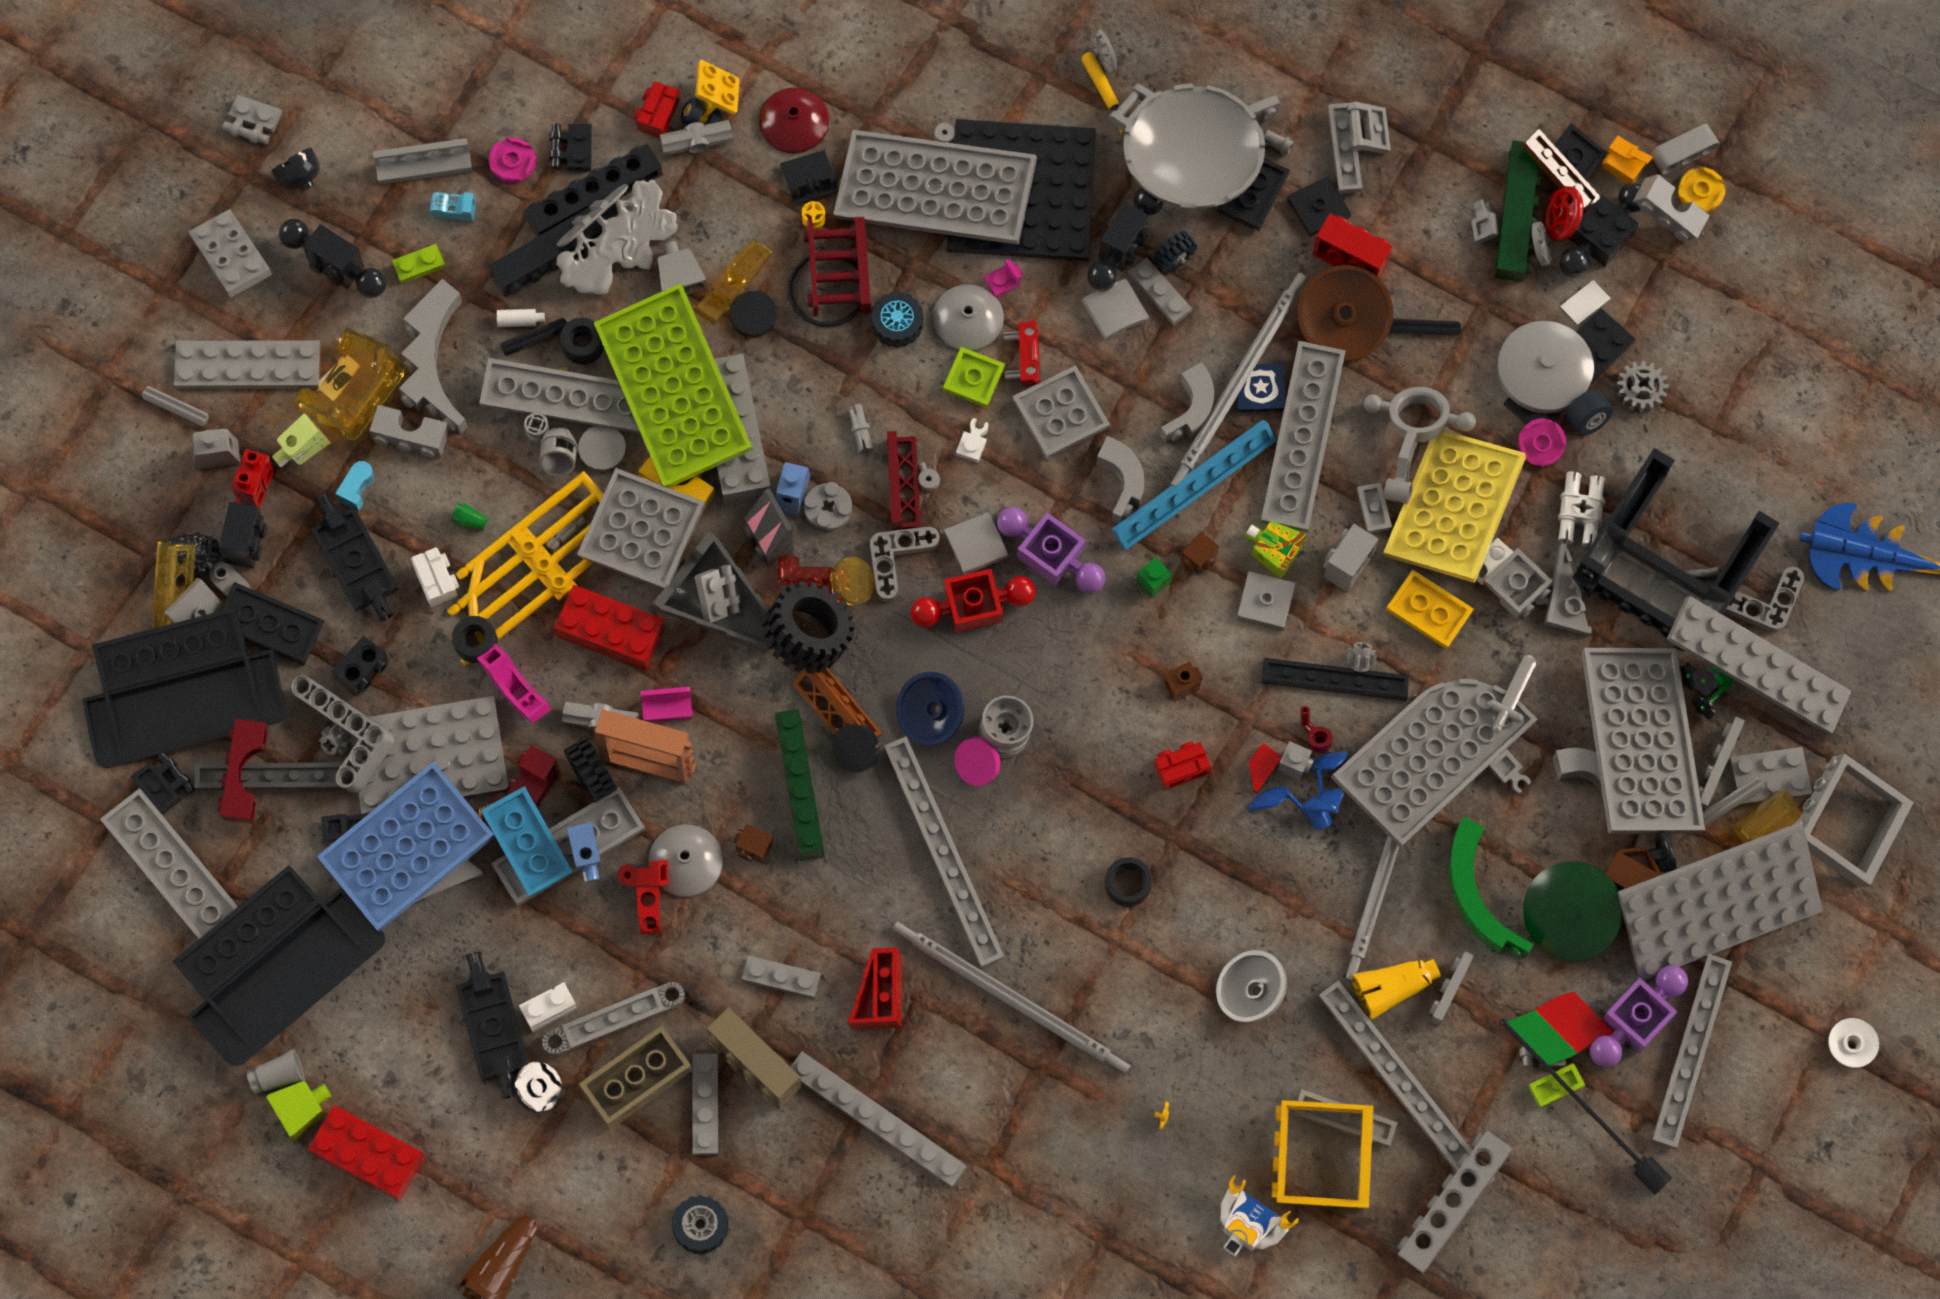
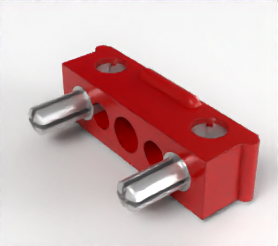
(1029, 353)

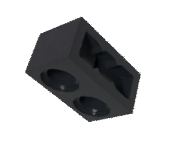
(354, 662)

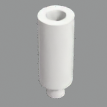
(519, 318)

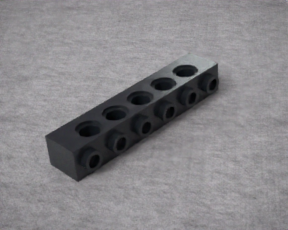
(598, 178)

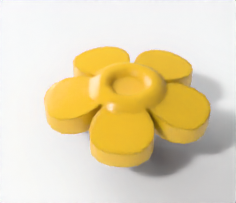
(1164, 1115)

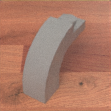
(1201, 392)
(1125, 464)
(1577, 764)

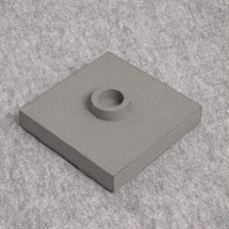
(1266, 600)
(193, 603)

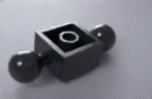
(1602, 232)
(1122, 240)
(333, 257)

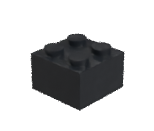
(242, 535)

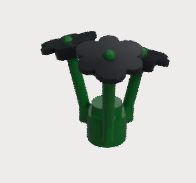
(1706, 681)

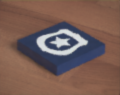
(1263, 389)

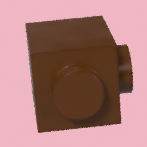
(1199, 554)
(1182, 681)
(753, 844)

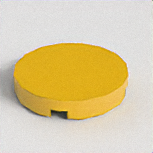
(1702, 187)

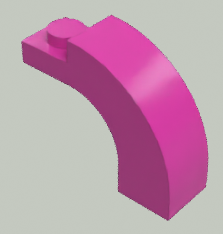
(512, 684)

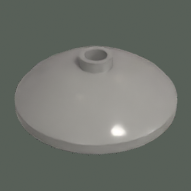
(965, 330)
(696, 873)
(1241, 981)

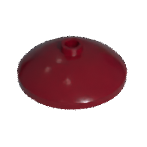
(795, 132)

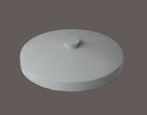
(1545, 366)

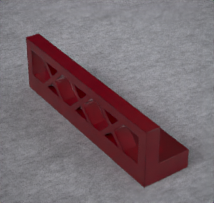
(894, 477)

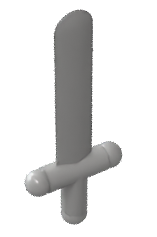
(1513, 694)

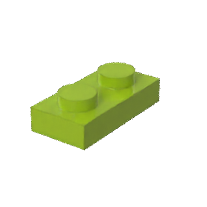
(418, 264)
(1549, 1090)

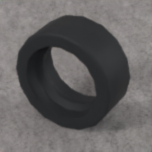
(1136, 864)

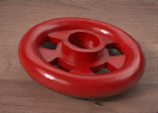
(1564, 214)

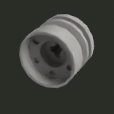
(1012, 715)

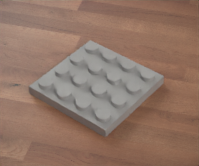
(641, 529)

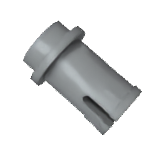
(1278, 142)

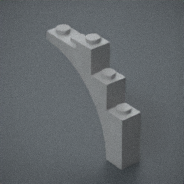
(427, 323)

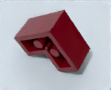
(537, 774)

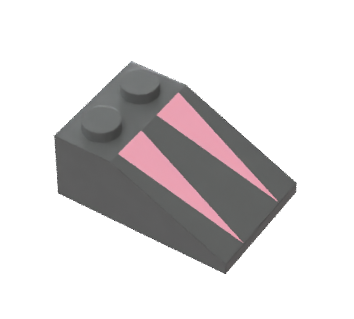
(769, 529)

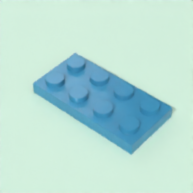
(526, 841)

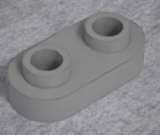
(225, 583)

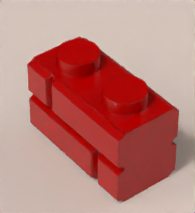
(657, 109)
(1182, 765)

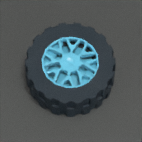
(897, 319)

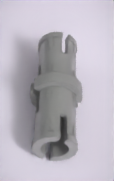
(860, 429)

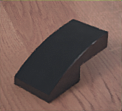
(336, 825)

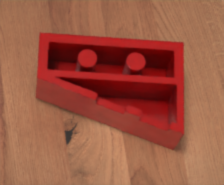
(880, 994)

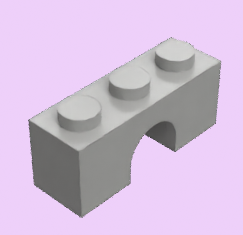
(1655, 199)
(427, 439)

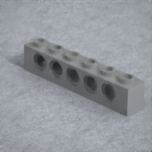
(1422, 1258)

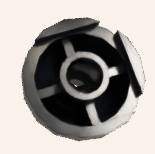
(298, 170)

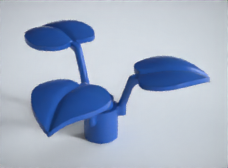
(1316, 807)

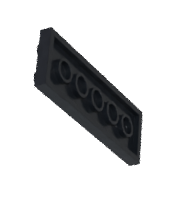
(1606, 342)

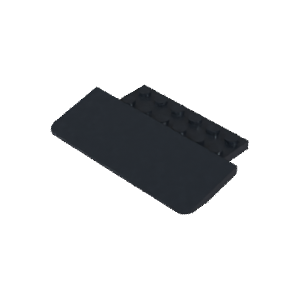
(179, 688)
(273, 963)

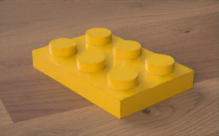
(1429, 609)

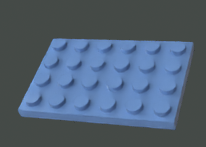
(406, 846)

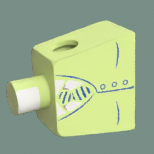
(300, 442)

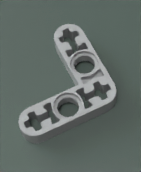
(893, 548)
(1766, 610)

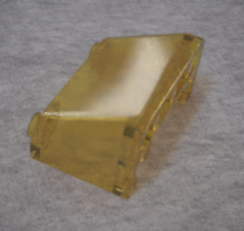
(354, 385)

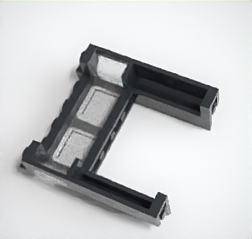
(1646, 582)

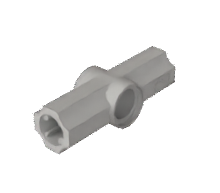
(696, 137)
(588, 716)

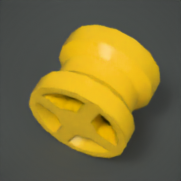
(814, 209)

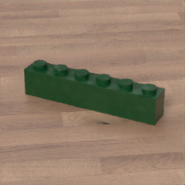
(1517, 215)
(799, 784)

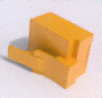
(1625, 161)

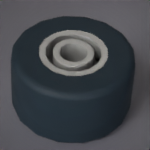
(1589, 412)

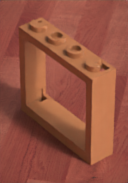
(645, 746)

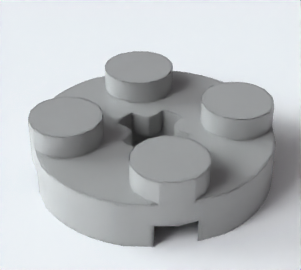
(824, 519)

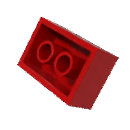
(1345, 244)

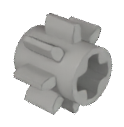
(1361, 656)
(335, 740)

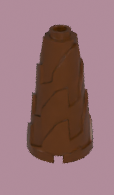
(498, 1265)

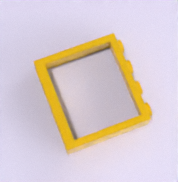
(1280, 1141)

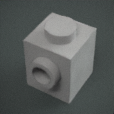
(1295, 761)

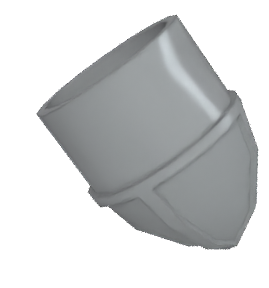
(558, 452)

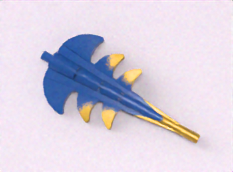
(1835, 544)

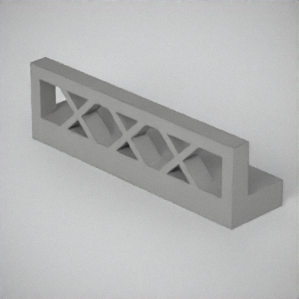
(422, 161)

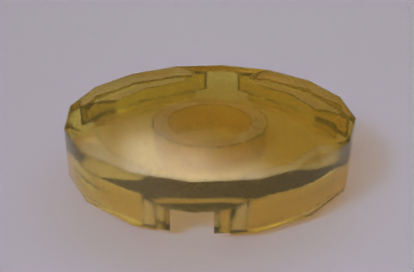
(853, 580)

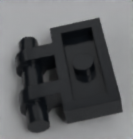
(579, 147)
(157, 789)

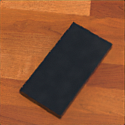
(274, 623)

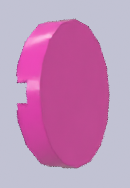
(512, 160)
(1542, 442)
(977, 761)

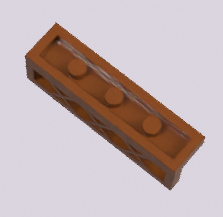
(837, 698)

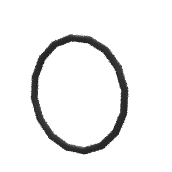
(801, 314)

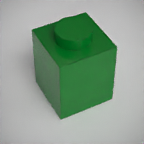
(1154, 577)

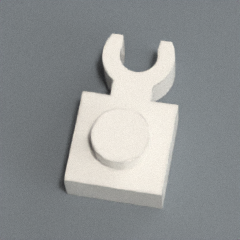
(972, 444)

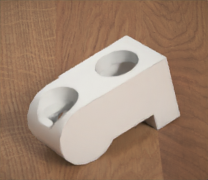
(1495, 556)

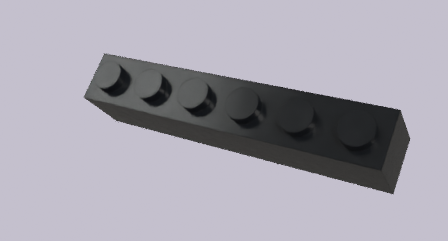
(540, 254)

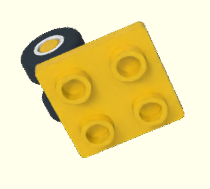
(717, 90)

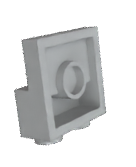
(1518, 584)

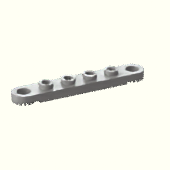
(613, 1018)

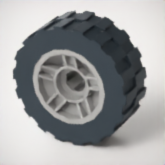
(694, 1211)

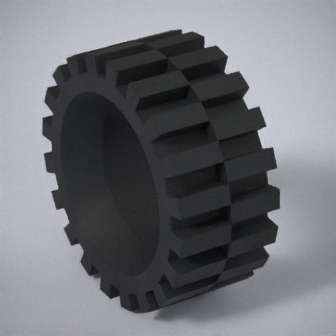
(795, 645)

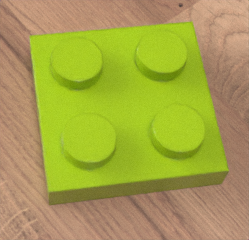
(973, 377)

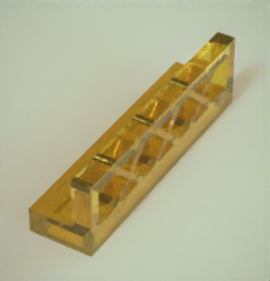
(166, 576)

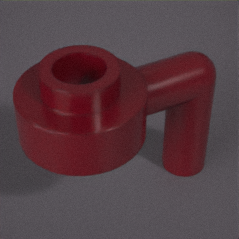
(1315, 733)

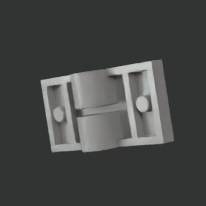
(230, 253)

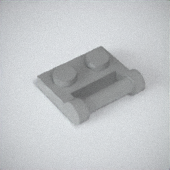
(1374, 128)

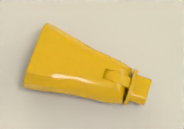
(1389, 986)

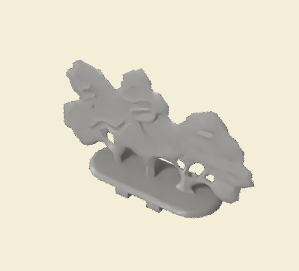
(622, 238)

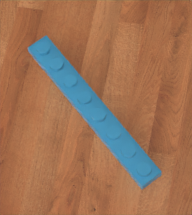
(1194, 485)

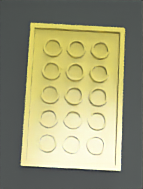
(1455, 505)

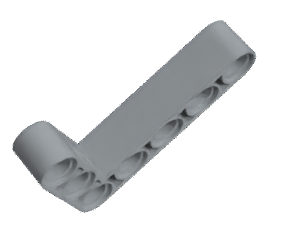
(349, 721)

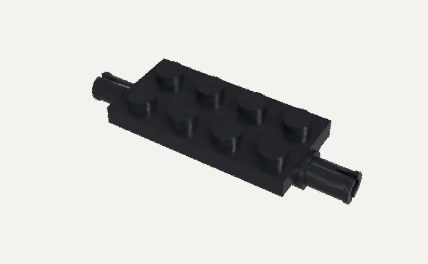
(354, 558)
(492, 1025)

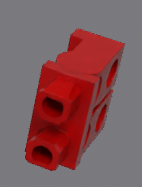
(252, 478)

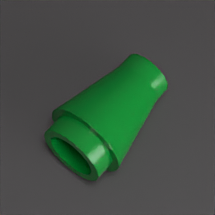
(468, 517)

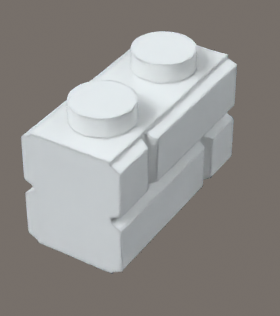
(434, 577)
(548, 1007)

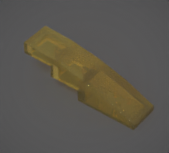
(734, 281)

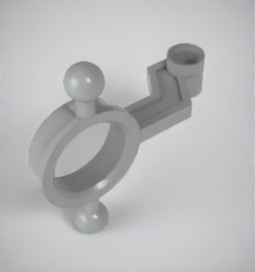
(1399, 488)

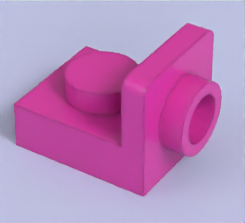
(1004, 279)

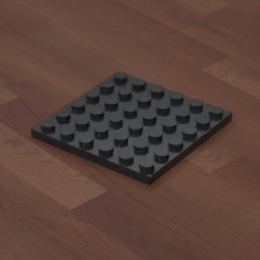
(1060, 191)

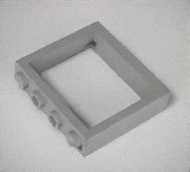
(1882, 839)

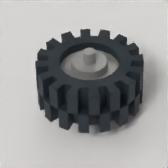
(1175, 251)

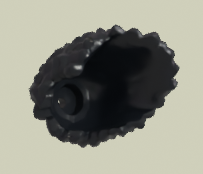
(206, 553)

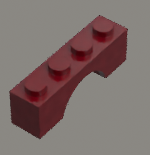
(247, 741)

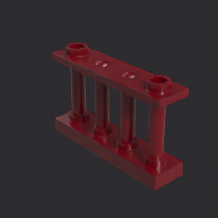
(857, 254)

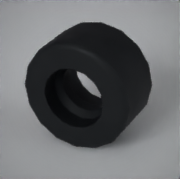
(581, 355)
(467, 626)

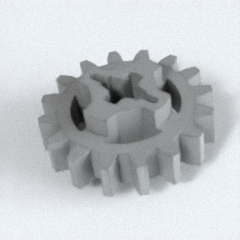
(1638, 377)

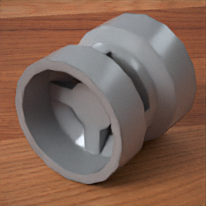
(537, 432)

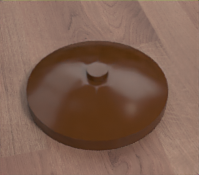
(1346, 311)

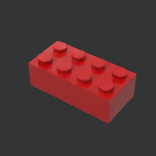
(609, 627)
(366, 1153)

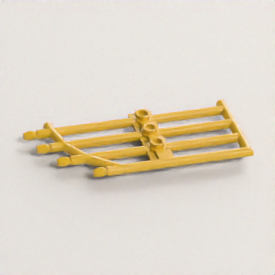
(534, 555)

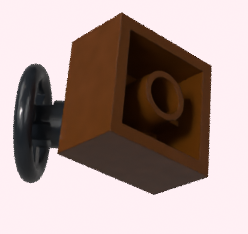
(1639, 864)

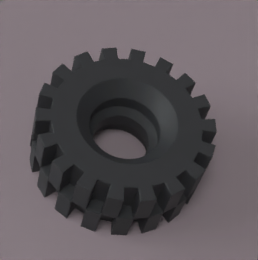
(590, 769)

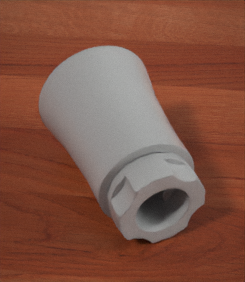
(276, 1073)

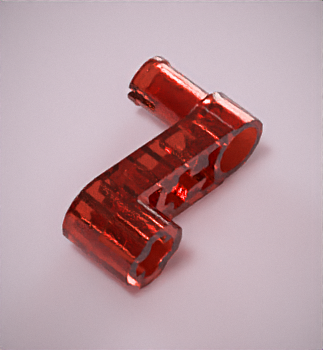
(791, 573)

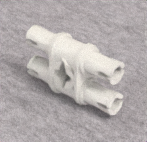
(1591, 505)

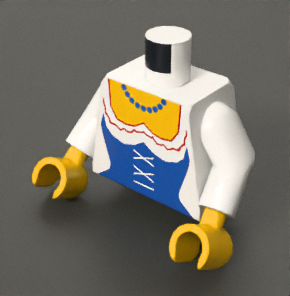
(1250, 1222)

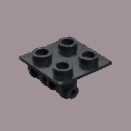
(809, 177)

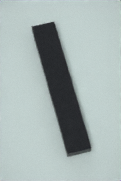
(1335, 679)

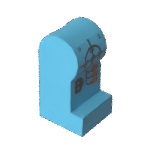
(453, 206)
(354, 484)

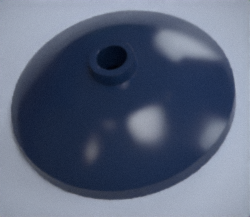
(917, 708)

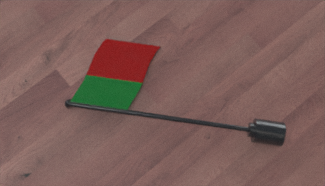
(1560, 1032)

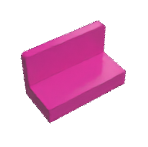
(666, 704)

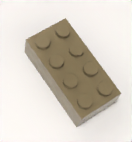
(754, 1058)
(635, 1077)

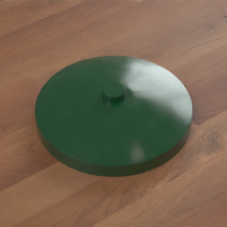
(1572, 911)

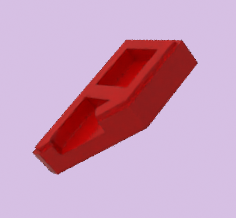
(1262, 766)

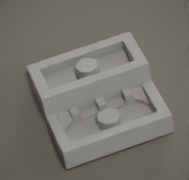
(1115, 309)
(976, 543)

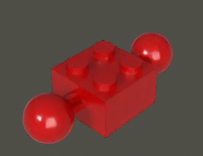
(973, 601)

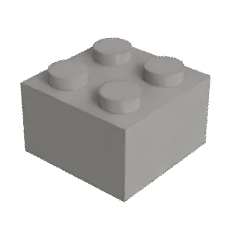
(1350, 557)

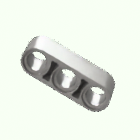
(1684, 149)

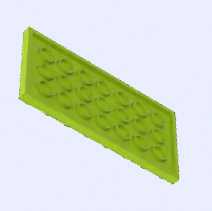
(673, 386)

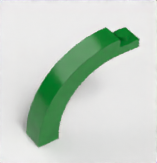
(1467, 897)

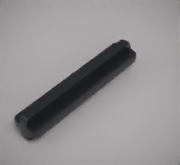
(1425, 326)
(533, 337)

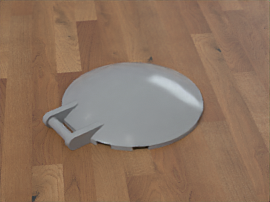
(1190, 144)

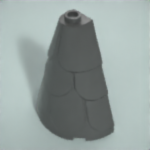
(682, 598)

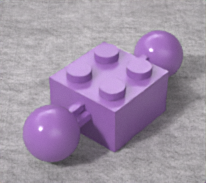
(1051, 549)
(1639, 1016)

